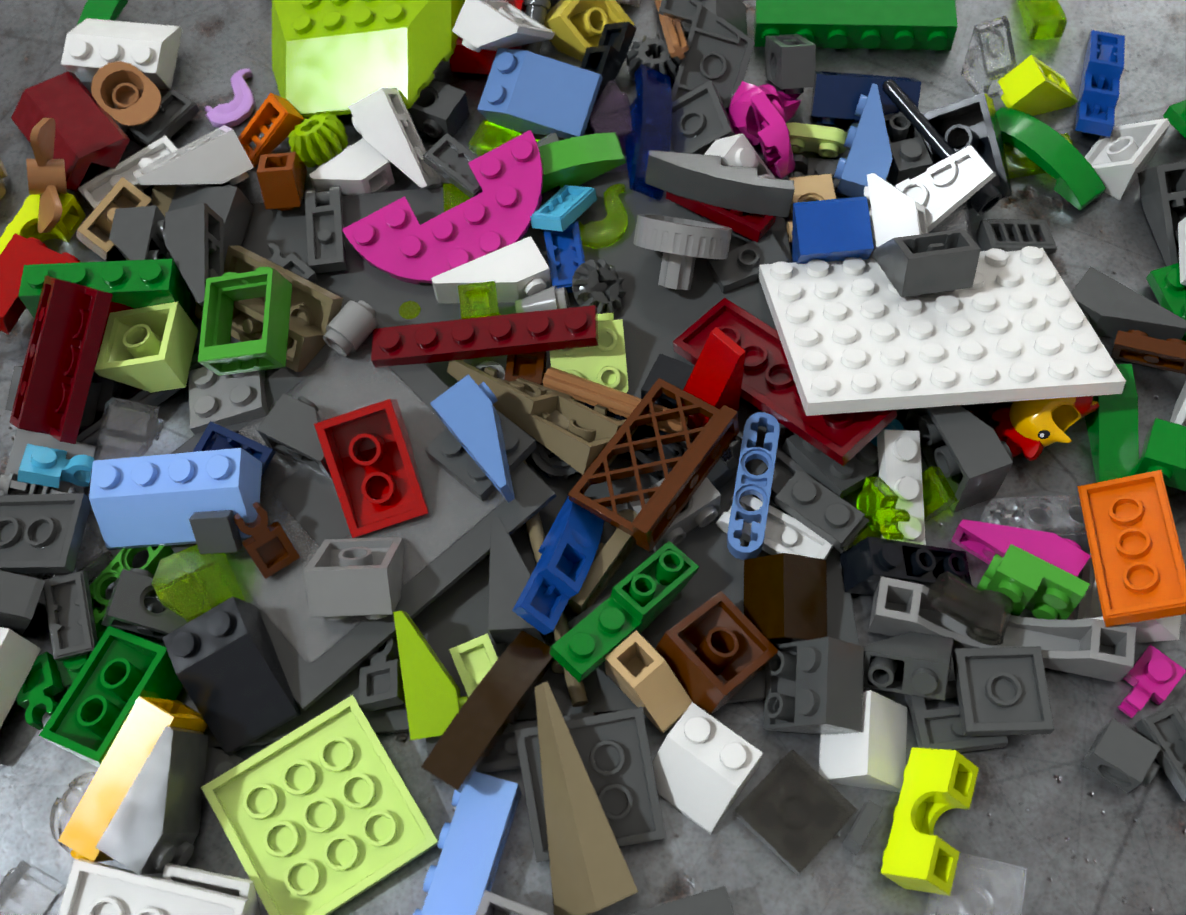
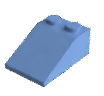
(538, 94)

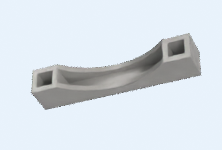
(1066, 645)

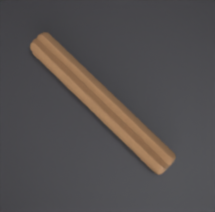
(673, 34)
(596, 393)

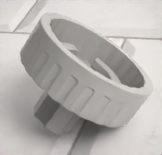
(681, 244)

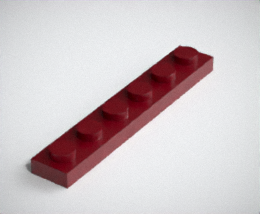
(485, 336)

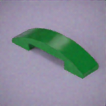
(1054, 154)

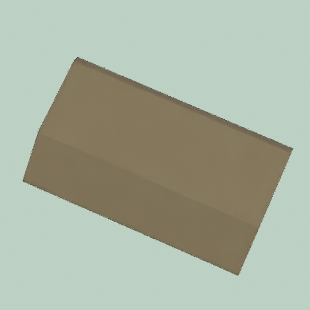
(310, 309)

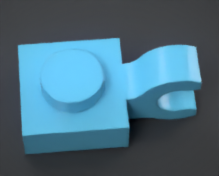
(50, 466)

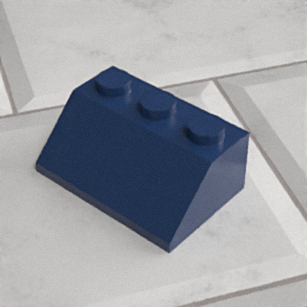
(839, 93)

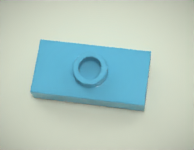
(563, 208)

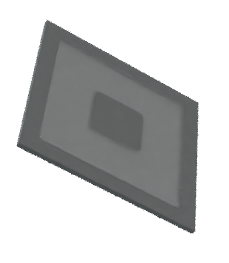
(305, 503)

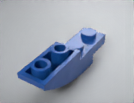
(561, 568)

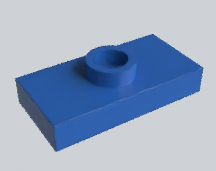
(564, 254)

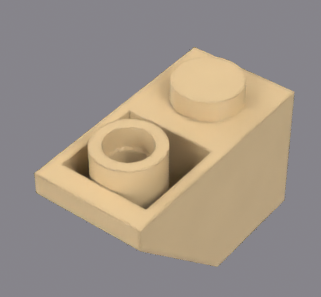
(647, 681)

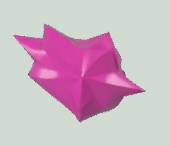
(742, 113)

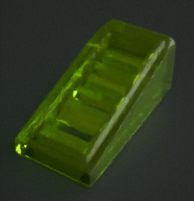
(1036, 22)

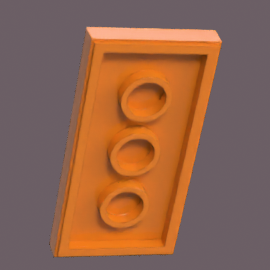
(1134, 548)

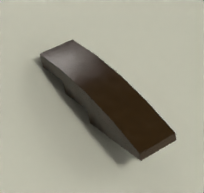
(489, 711)

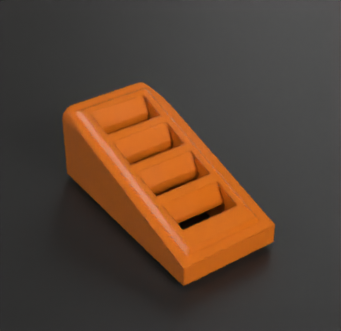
(275, 111)

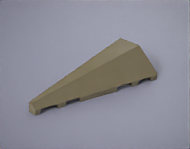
(549, 416)
(582, 849)

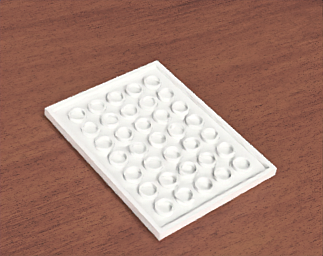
(870, 350)

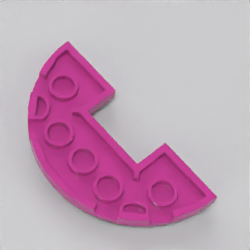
(487, 222)

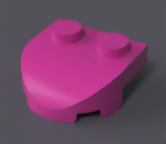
(773, 135)

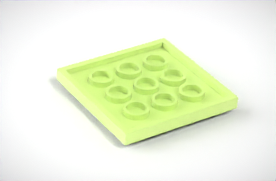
(320, 814)

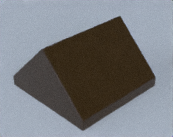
(786, 596)

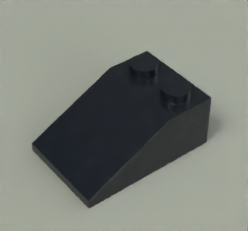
(973, 124)
(232, 673)

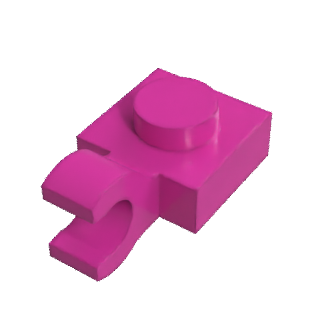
(1152, 679)

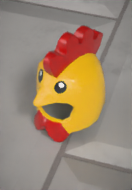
(1039, 423)

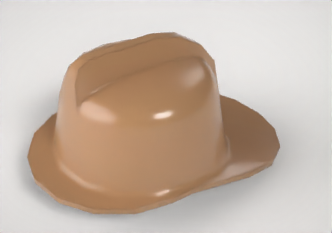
(126, 93)

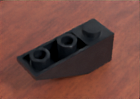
(899, 560)

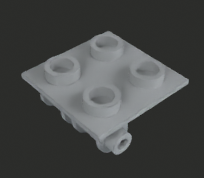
(8, 481)

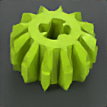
(318, 139)

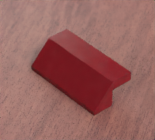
(82, 130)
(60, 359)

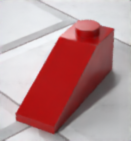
(716, 375)

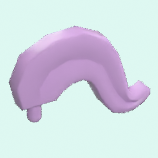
(239, 108)

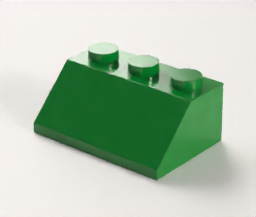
(106, 691)

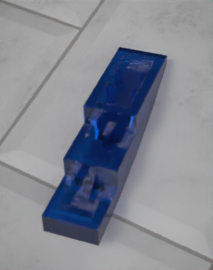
(650, 126)

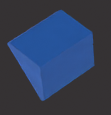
(831, 230)

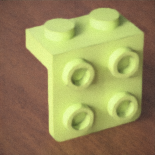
(599, 363)

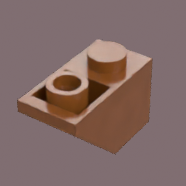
(281, 180)

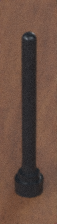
(983, 199)

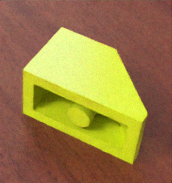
(1035, 88)

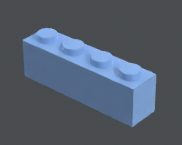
(471, 846)

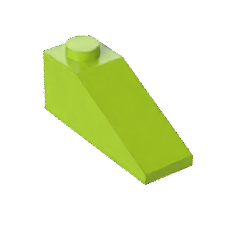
(429, 689)

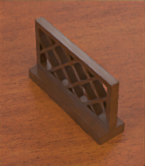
(682, 481)

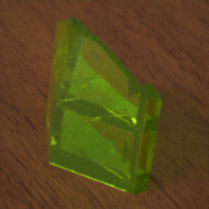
(194, 582)

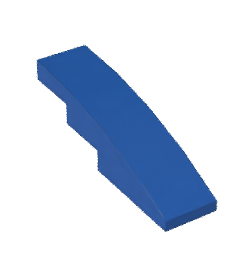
(1100, 83)

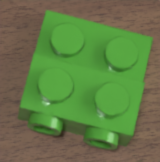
(1033, 584)

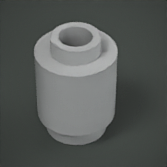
(350, 327)

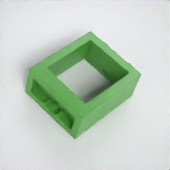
(247, 356)

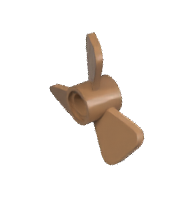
(46, 174)

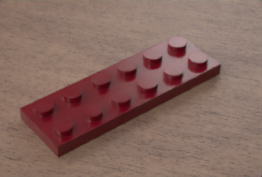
(771, 387)

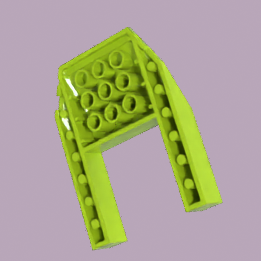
(347, 49)

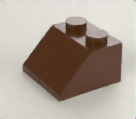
(715, 652)

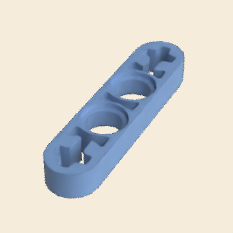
(753, 485)

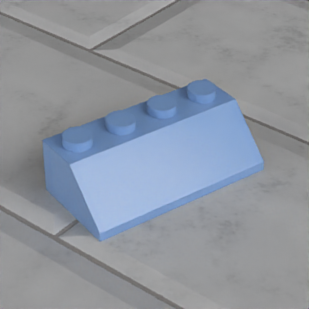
(153, 496)

